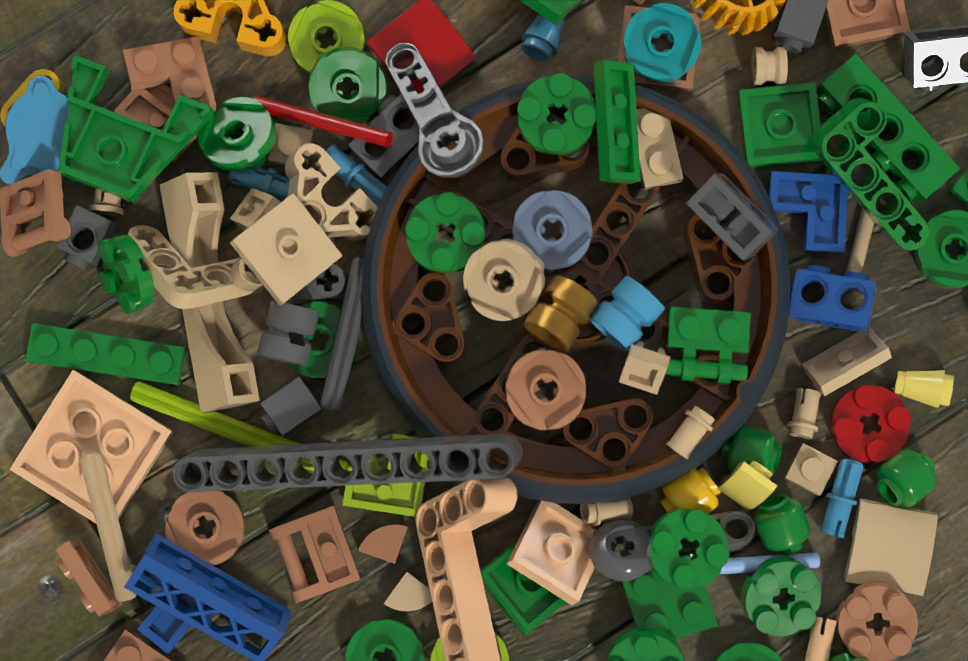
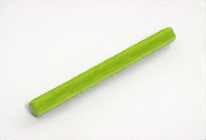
(210, 421)

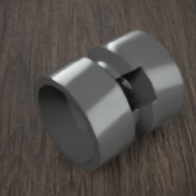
(288, 333)

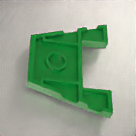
(116, 150)

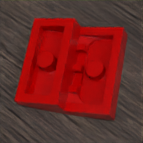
(432, 35)

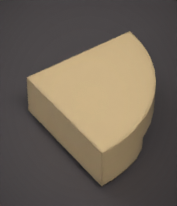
(409, 594)

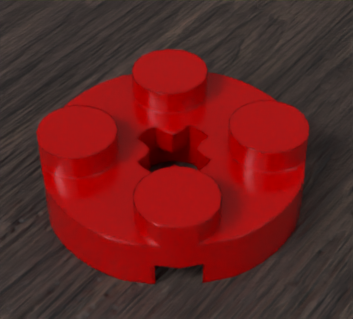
(892, 423)

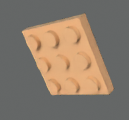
(86, 420)

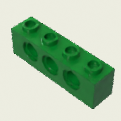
(934, 164)

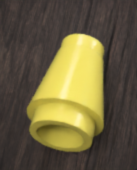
(925, 386)

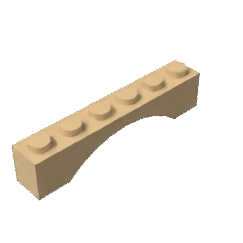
(219, 363)

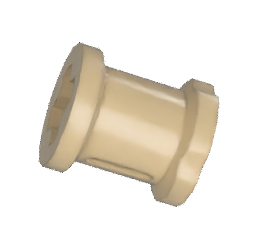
(106, 204)

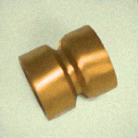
(562, 310)

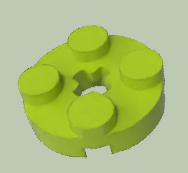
(318, 20)

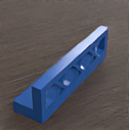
(213, 593)

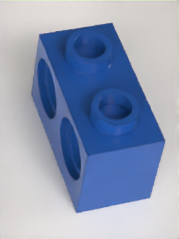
(829, 309)

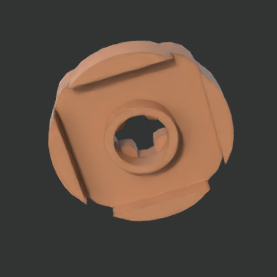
(549, 367)
(214, 506)
(893, 639)

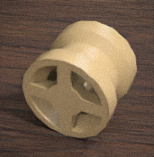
(769, 66)

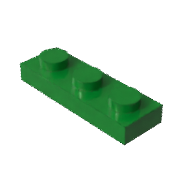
(616, 122)

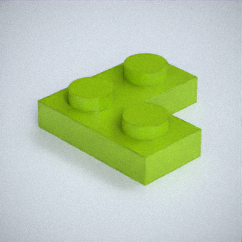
(390, 497)

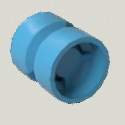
(624, 316)

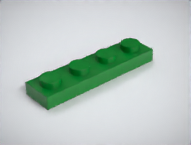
(106, 354)

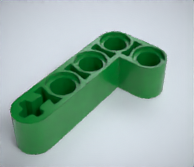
(875, 179)

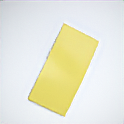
(748, 484)

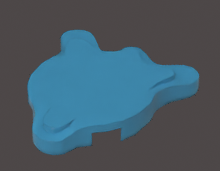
(35, 131)

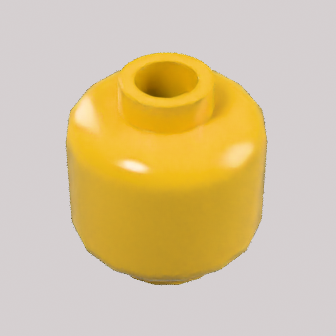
(691, 491)

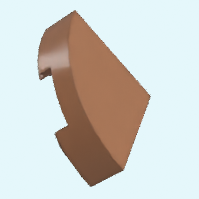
(384, 542)

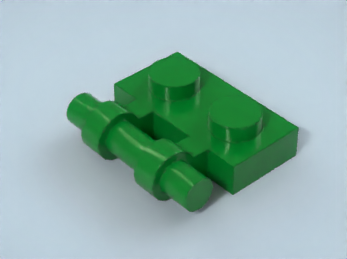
(708, 331)

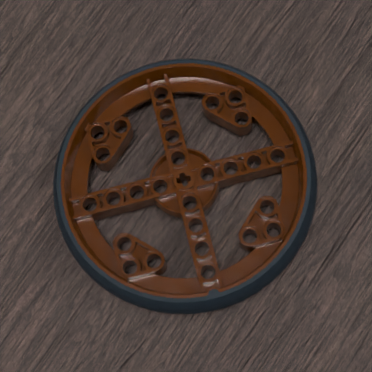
(581, 471)

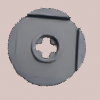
(554, 206)

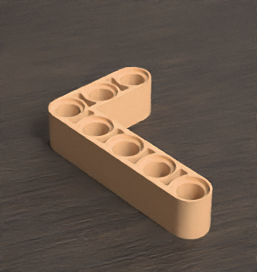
(453, 565)

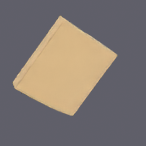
(891, 546)

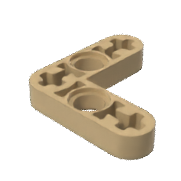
(181, 284)

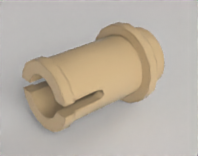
(804, 414)
(691, 431)
(606, 511)

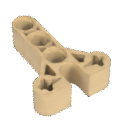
(307, 187)

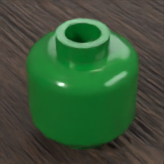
(752, 444)
(906, 478)
(781, 524)

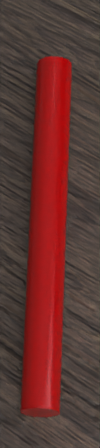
(327, 122)

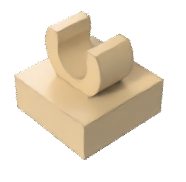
(644, 368)

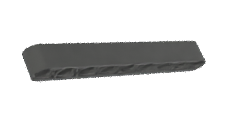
(363, 458)

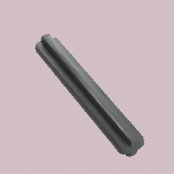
(344, 341)

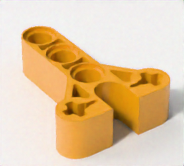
(255, 21)

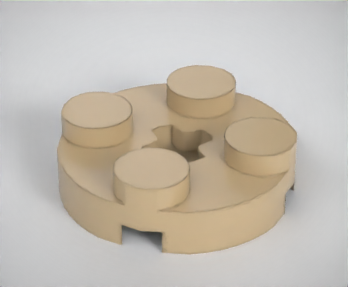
(484, 290)

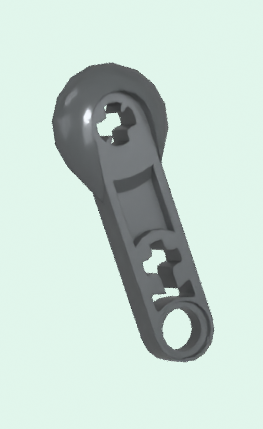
(436, 119)
(636, 539)

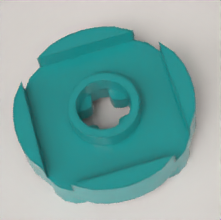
(681, 33)

